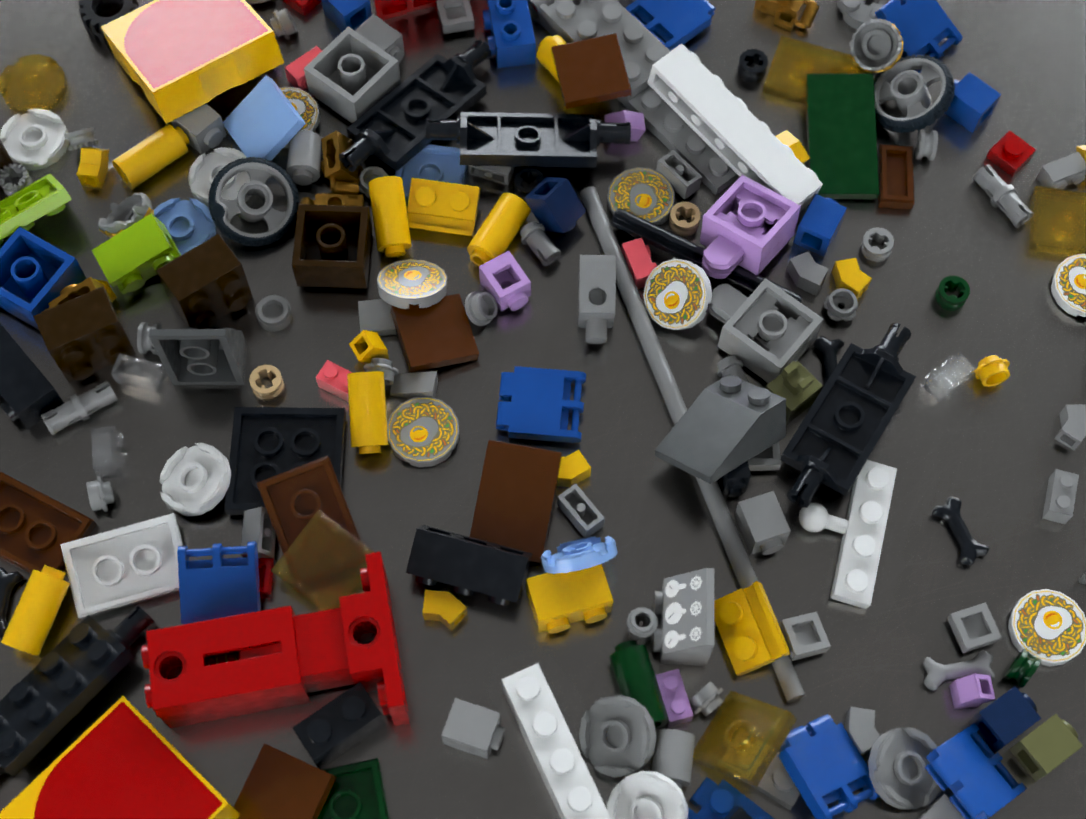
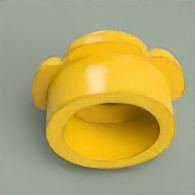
(992, 370)

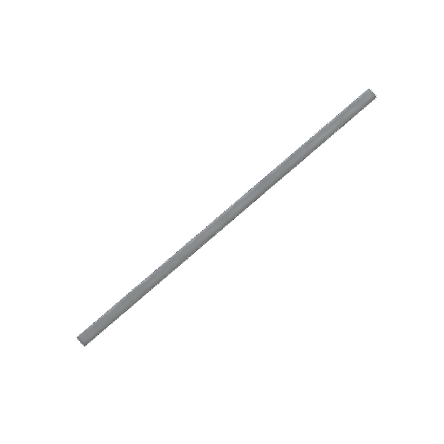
(675, 404)

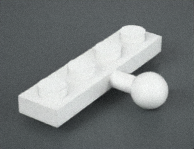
(861, 531)

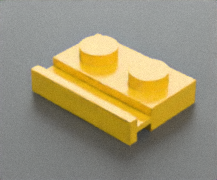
(443, 207)
(749, 629)

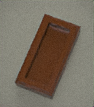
(895, 177)

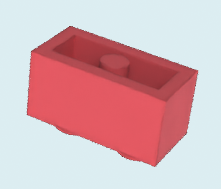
(295, 70)
(638, 260)
(333, 380)

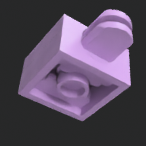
(746, 228)

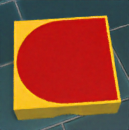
(191, 50)
(120, 772)

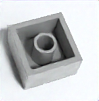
(352, 75)

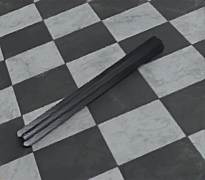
(684, 249)

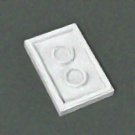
(123, 565)

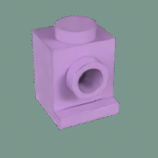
(505, 273)

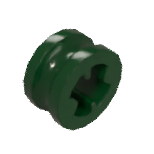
(952, 302)
(1022, 668)

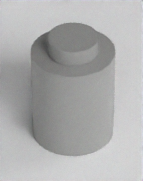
(304, 157)
(674, 755)

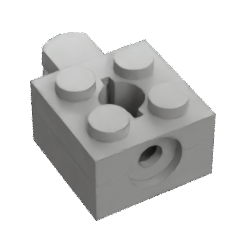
(769, 314)

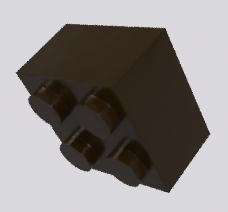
(332, 246)
(206, 283)
(84, 334)

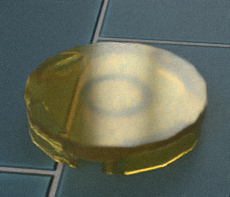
(33, 83)

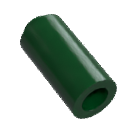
(637, 679)

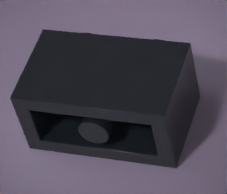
(339, 725)

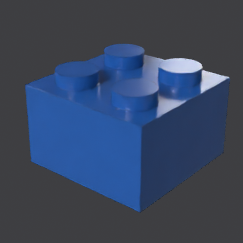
(33, 274)

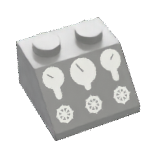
(685, 618)

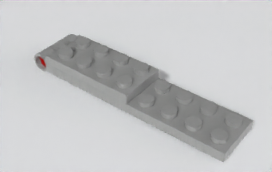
(640, 50)

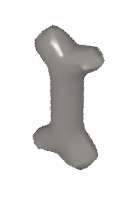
(939, 673)

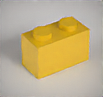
(569, 598)

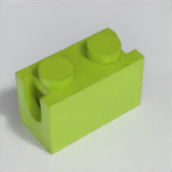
(136, 254)

